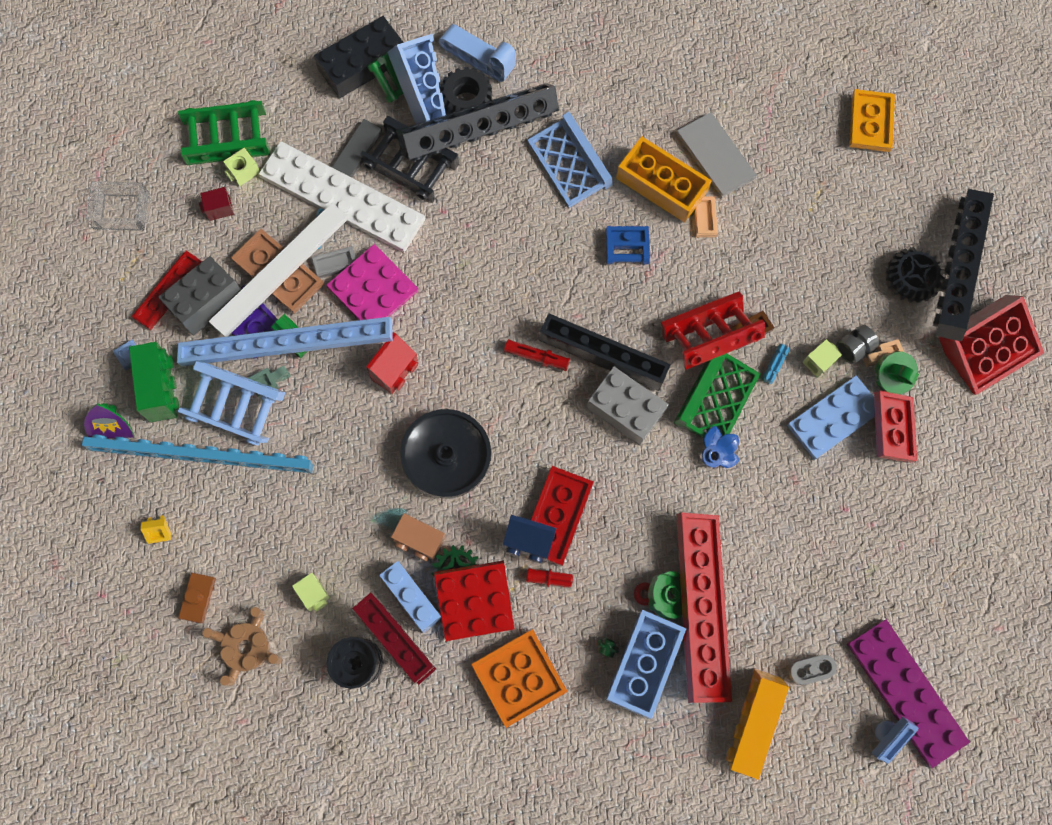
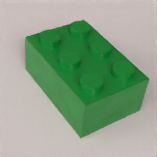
(153, 382)

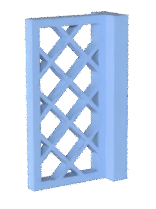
(587, 155)

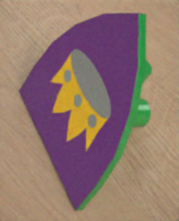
(106, 422)

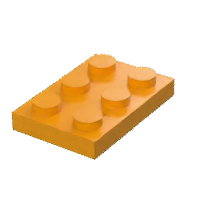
(872, 120)

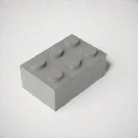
(627, 405)

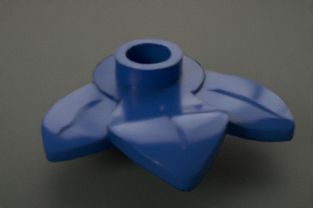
(722, 446)

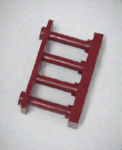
(394, 638)

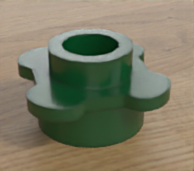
(607, 647)

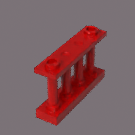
(707, 315)

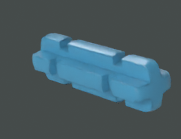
(775, 363)

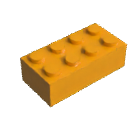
(663, 179)

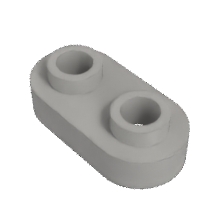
(811, 670)

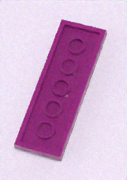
(908, 692)

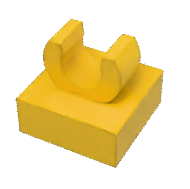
(156, 530)

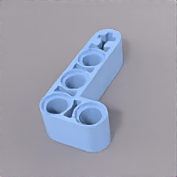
(492, 61)

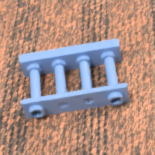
(248, 388)

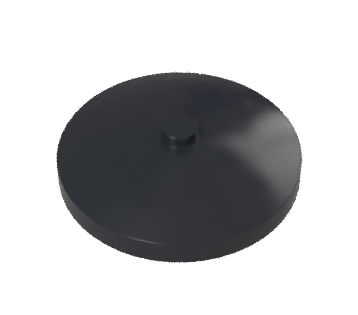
(445, 453)

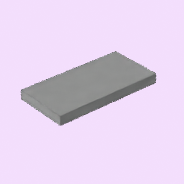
(716, 154)

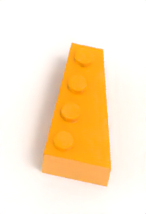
(757, 724)

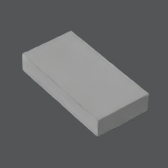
(333, 262)

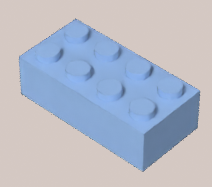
(645, 664)

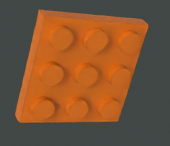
(519, 678)

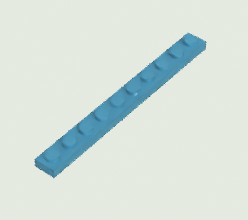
(190, 453)

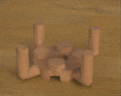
(231, 642)

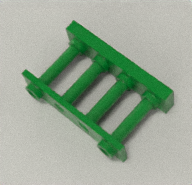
(221, 151)

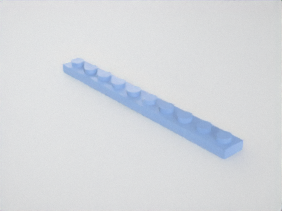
(285, 341)

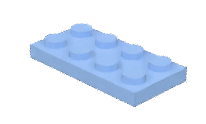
(834, 418)

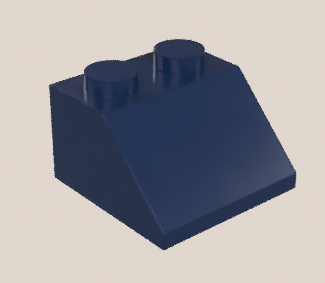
(529, 539)

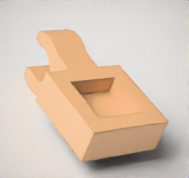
(882, 349)

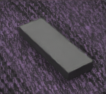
(362, 139)

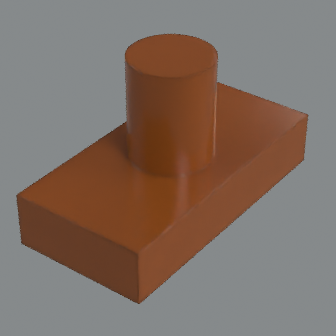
(197, 598)

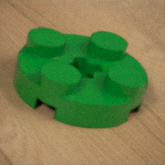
(658, 597)

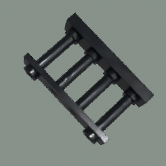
(445, 158)

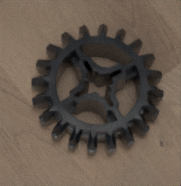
(915, 286)

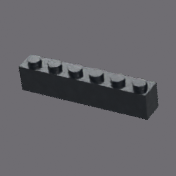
(603, 351)

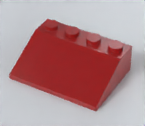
(995, 343)

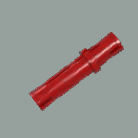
(547, 358)

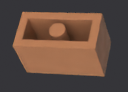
(418, 537)

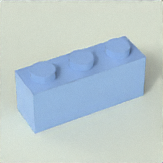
(410, 596)

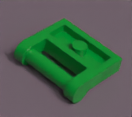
(374, 67)

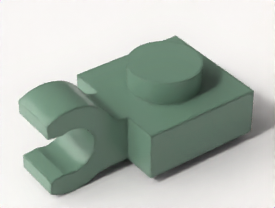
(271, 379)

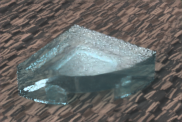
(391, 518)

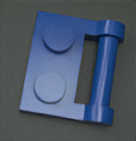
(627, 238)

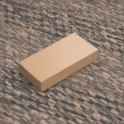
(706, 218)

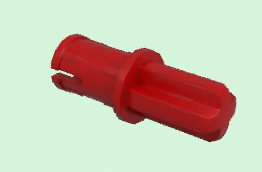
(549, 578)

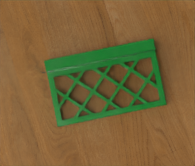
(704, 383)

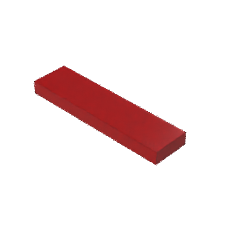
(153, 308)

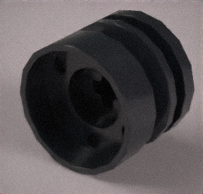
(341, 665)

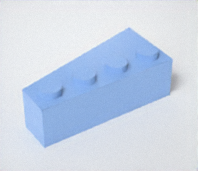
(418, 77)

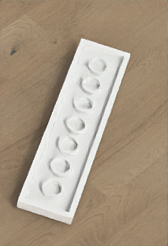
(324, 185)

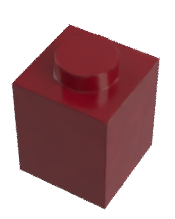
(216, 204)

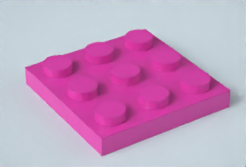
(372, 286)

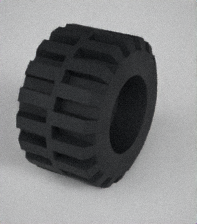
(462, 82)

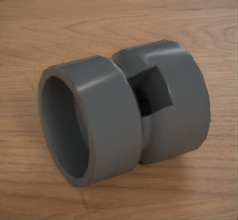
(859, 342)

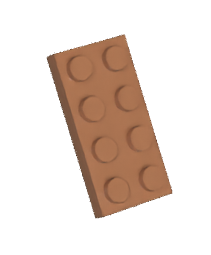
(259, 253)

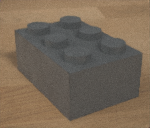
(200, 295)

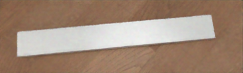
(278, 270)

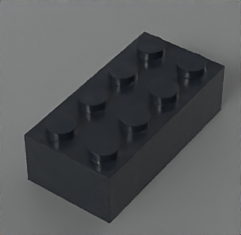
(347, 60)

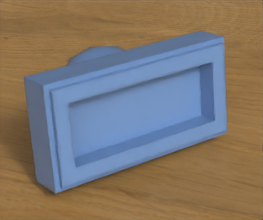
(892, 738)

